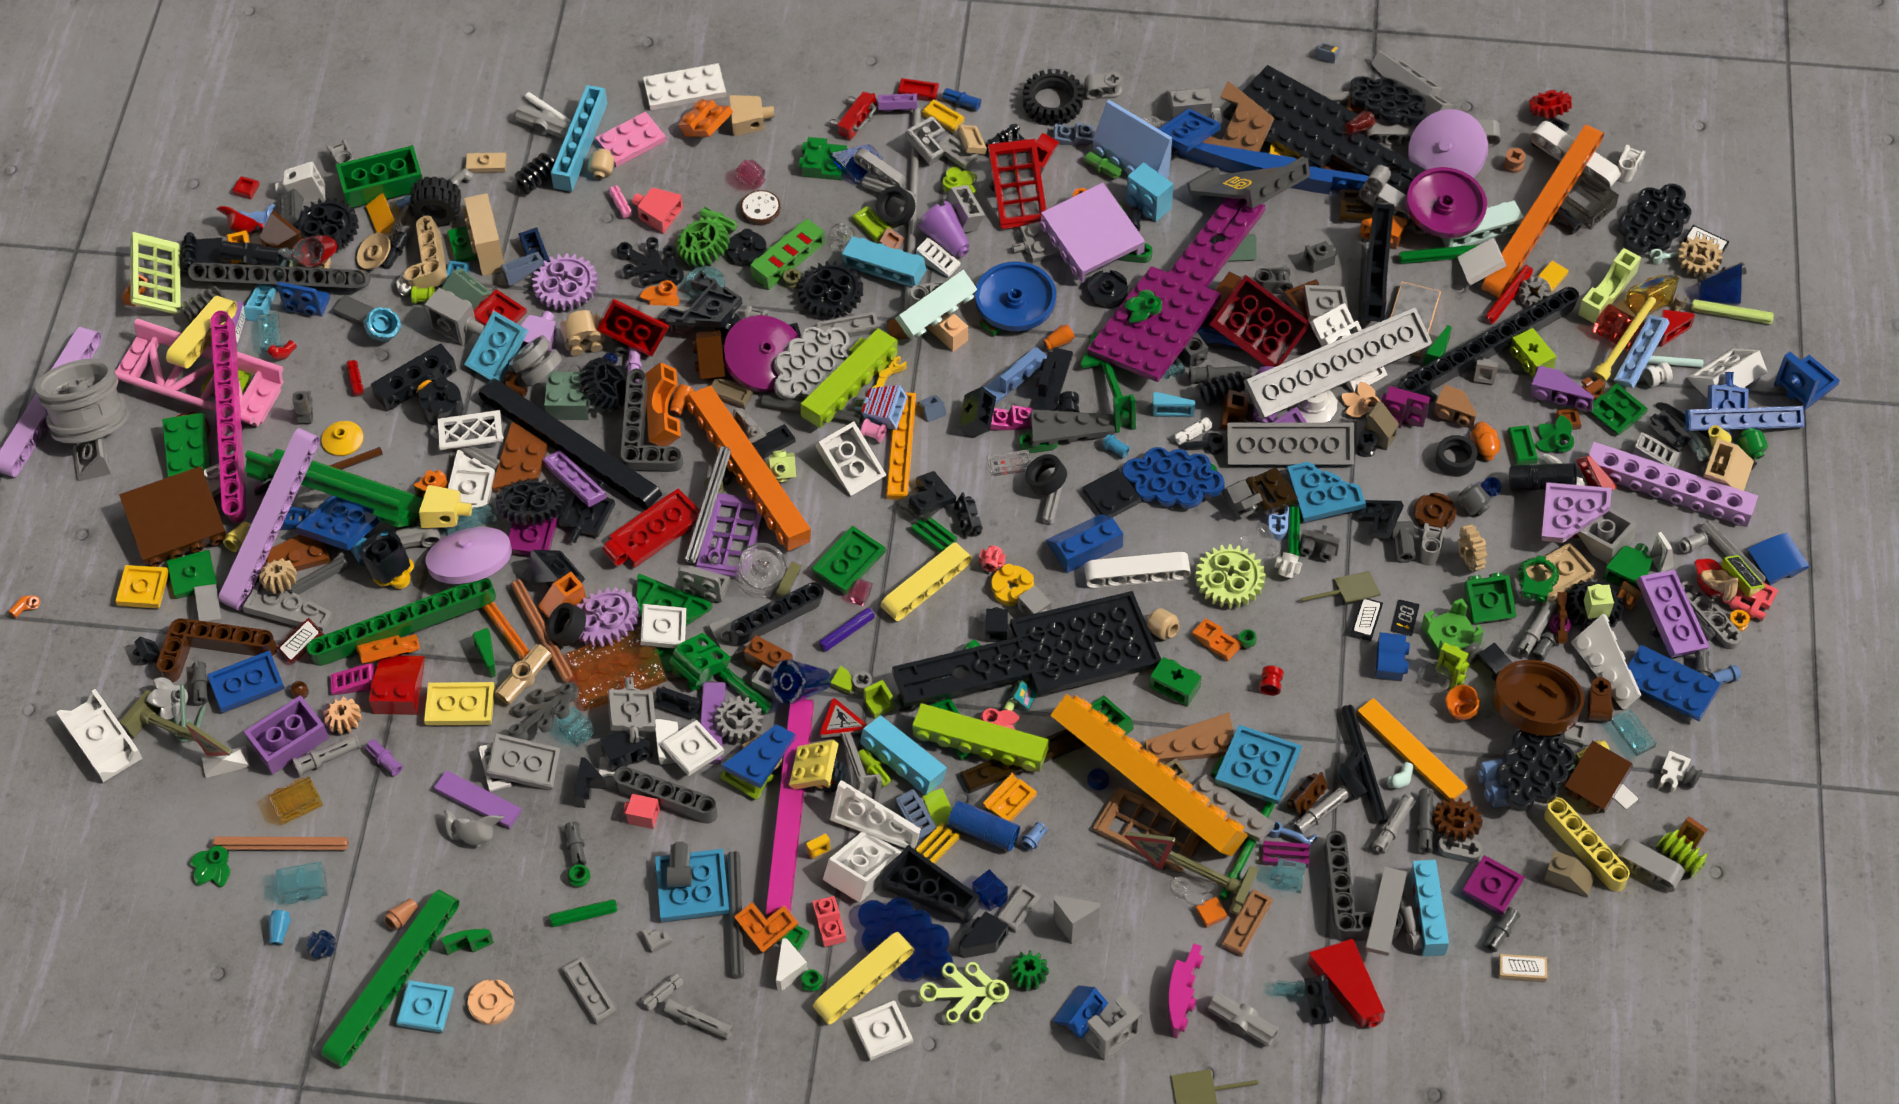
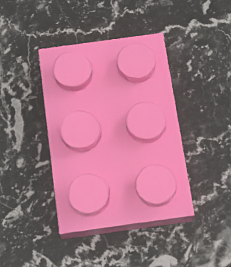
(631, 138)

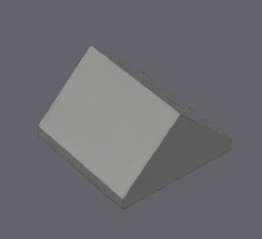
(91, 459)
(1075, 916)

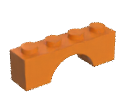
(661, 426)

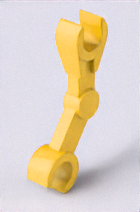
(893, 368)

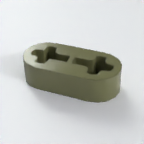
(788, 579)

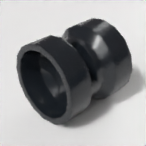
(1069, 401)

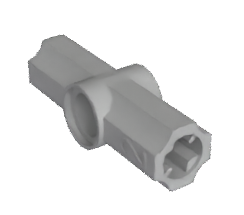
(542, 122)
(1243, 1019)

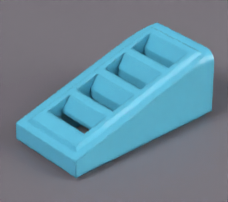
(259, 303)
(1172, 405)

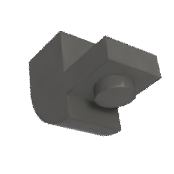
(1241, 499)

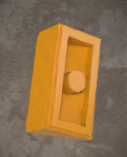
(380, 214)

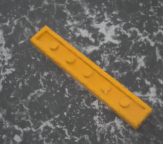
(901, 452)
(1412, 750)

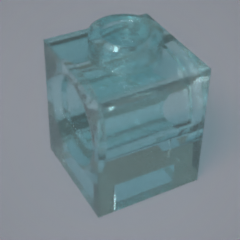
(576, 727)

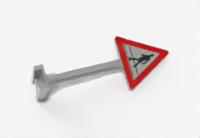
(843, 723)

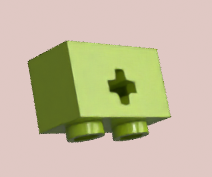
(1532, 351)

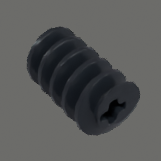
(533, 172)
(1221, 386)

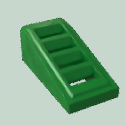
(1438, 347)
(483, 644)
(1123, 720)

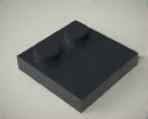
(1111, 494)

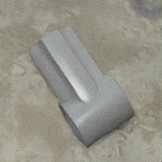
(418, 536)

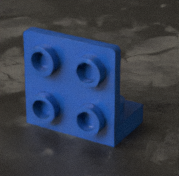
(303, 299)

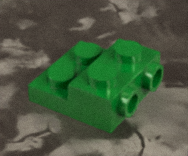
(817, 159)
(1489, 598)

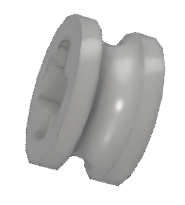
(861, 675)

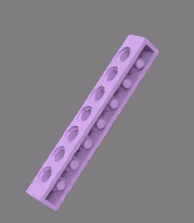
(1679, 484)

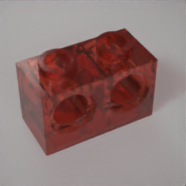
(1613, 324)

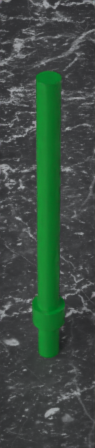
(1244, 855)

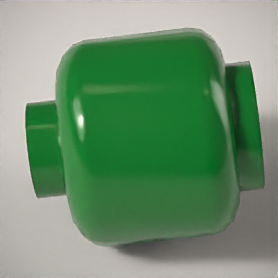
(1753, 443)

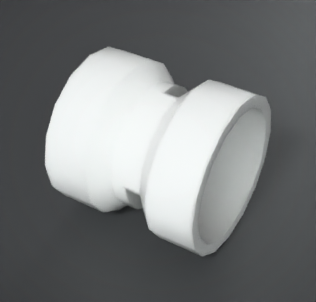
(1658, 374)

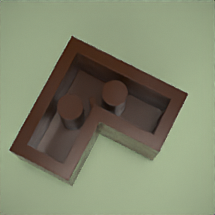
(710, 354)

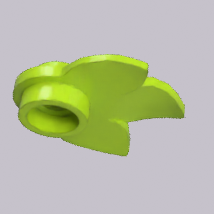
(956, 178)

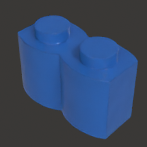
(1391, 656)

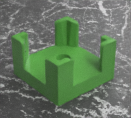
(1451, 628)

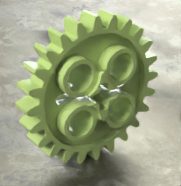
(1230, 576)

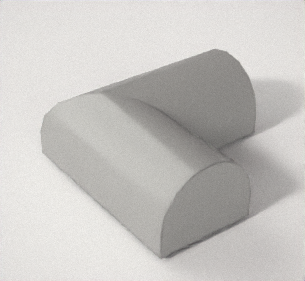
(922, 139)

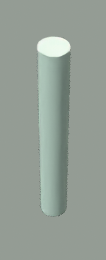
(1676, 361)

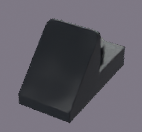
(587, 779)

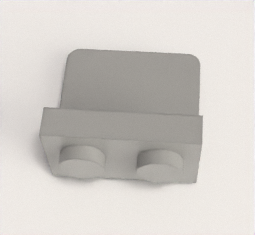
(703, 583)

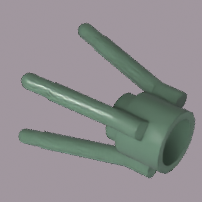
(183, 722)

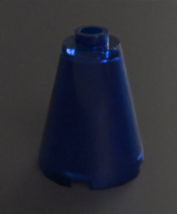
(798, 681)

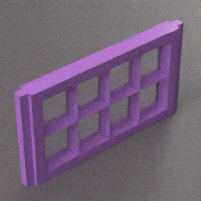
(738, 525)

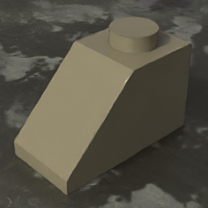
(1569, 874)

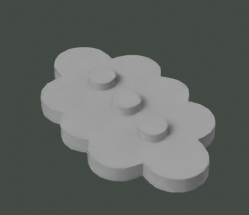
(809, 361)

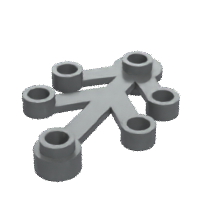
(565, 694)

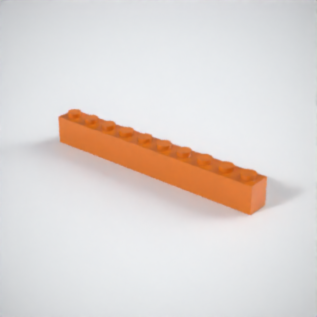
(749, 469)

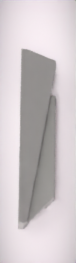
(1411, 78)

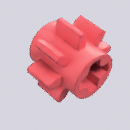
(992, 558)

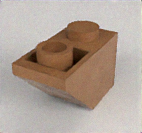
(1455, 407)

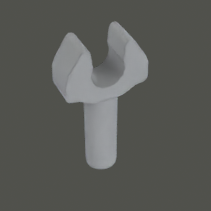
(1413, 937)

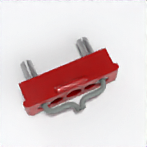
(857, 115)

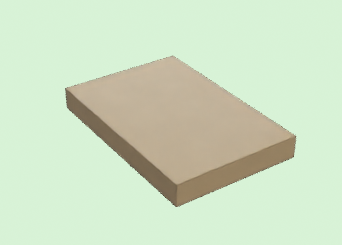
(1571, 569)

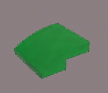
(1618, 409)

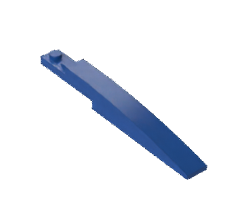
(1243, 160)

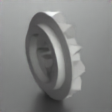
(1533, 282)

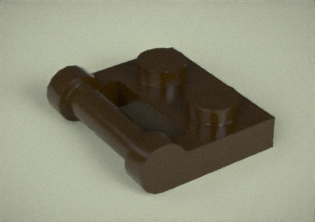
(1351, 201)
(1275, 487)

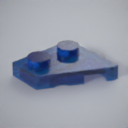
(846, 163)

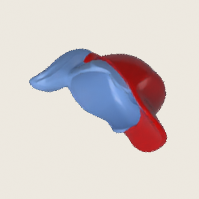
(244, 221)

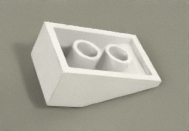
(850, 459)
(860, 865)

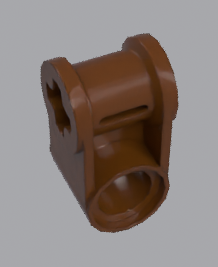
(1599, 703)

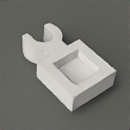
(1674, 768)

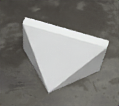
(223, 764)

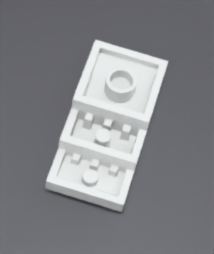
(1336, 325)

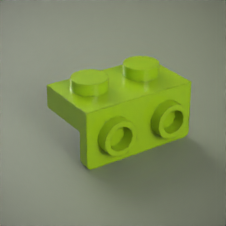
(1455, 661)

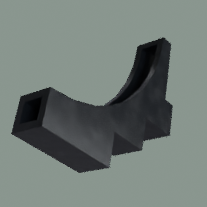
(1377, 262)

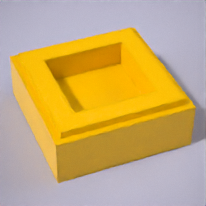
(818, 846)

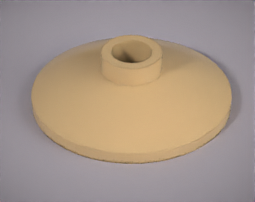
(373, 251)

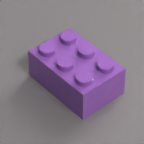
(286, 734)

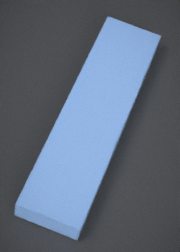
(1641, 351)

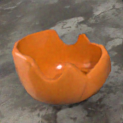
(1462, 702)

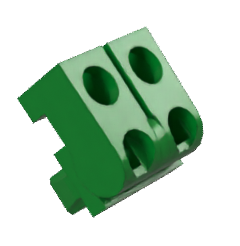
(698, 661)

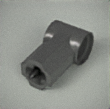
(1403, 540)
(679, 872)

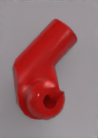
(282, 353)

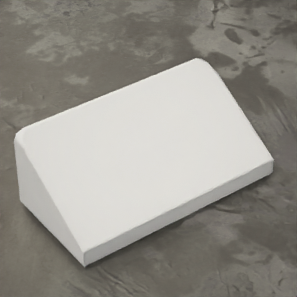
(664, 730)

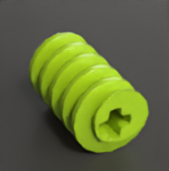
(1682, 852)

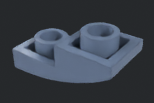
(1078, 135)

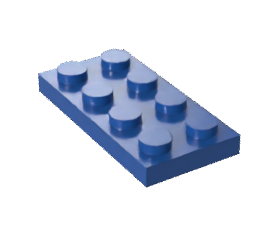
(1672, 683)

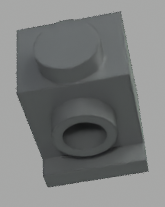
(1320, 256)

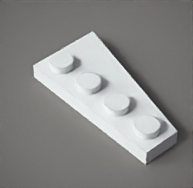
(1602, 654)

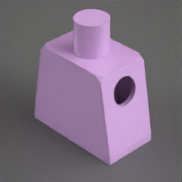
(540, 326)

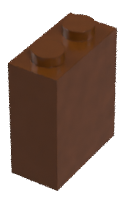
(1598, 777)

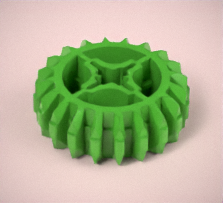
(702, 242)

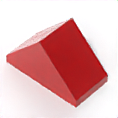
(1679, 323)

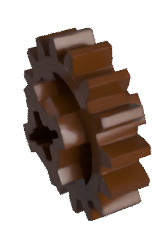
(1457, 819)

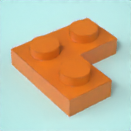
(766, 931)

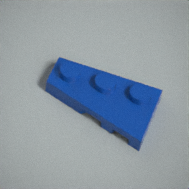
(761, 756)

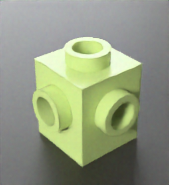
(782, 458)

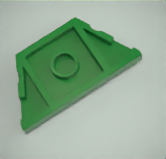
(657, 593)

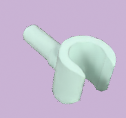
(1658, 256)

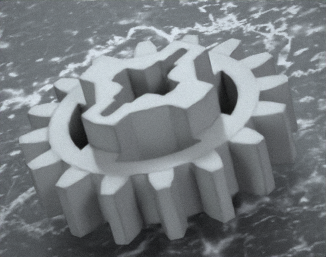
(728, 717)

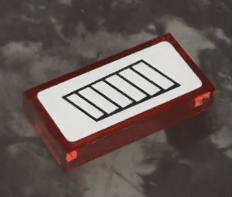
(297, 642)

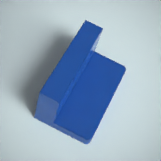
(1079, 1008)

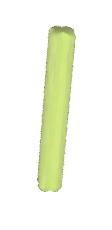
(1732, 311)

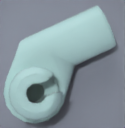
(1401, 779)

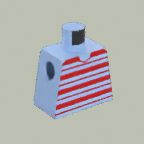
(883, 405)

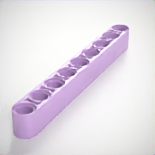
(33, 421)
(269, 519)

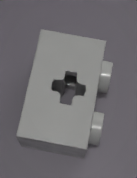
(966, 207)

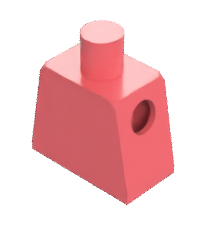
(658, 208)

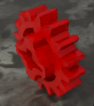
(1550, 104)

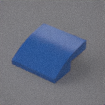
(1778, 558)

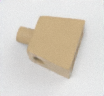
(748, 114)

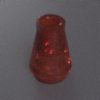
(1361, 122)

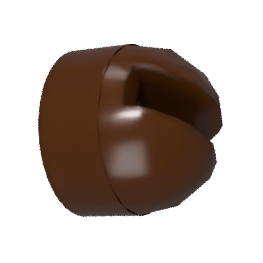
(299, 688)

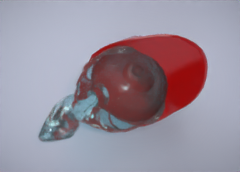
(310, 251)

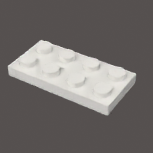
(684, 86)

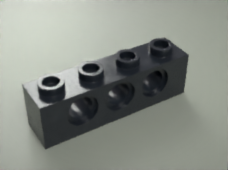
(403, 382)

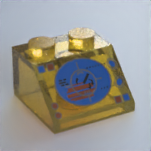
(1660, 287)

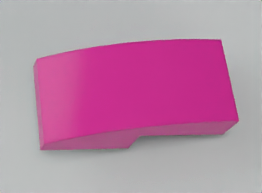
(1011, 419)

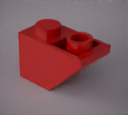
(1045, 146)

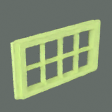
(161, 244)

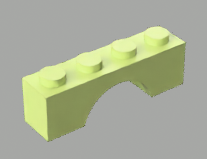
(1619, 275)

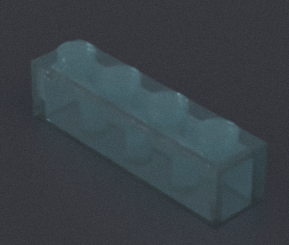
(479, 516)

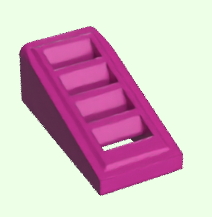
(360, 685)

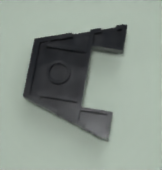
(709, 310)

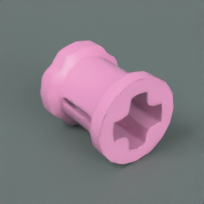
(873, 430)

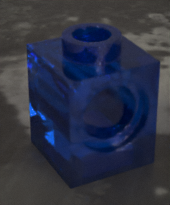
(990, 889)

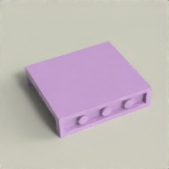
(1091, 230)

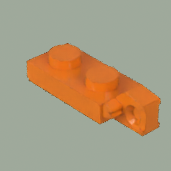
(387, 647)

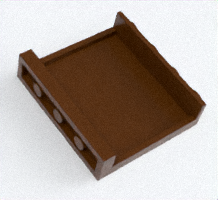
(173, 517)

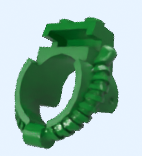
(1537, 590)

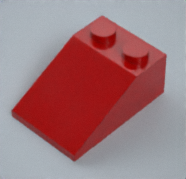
(397, 685)

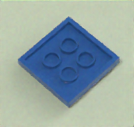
(338, 523)

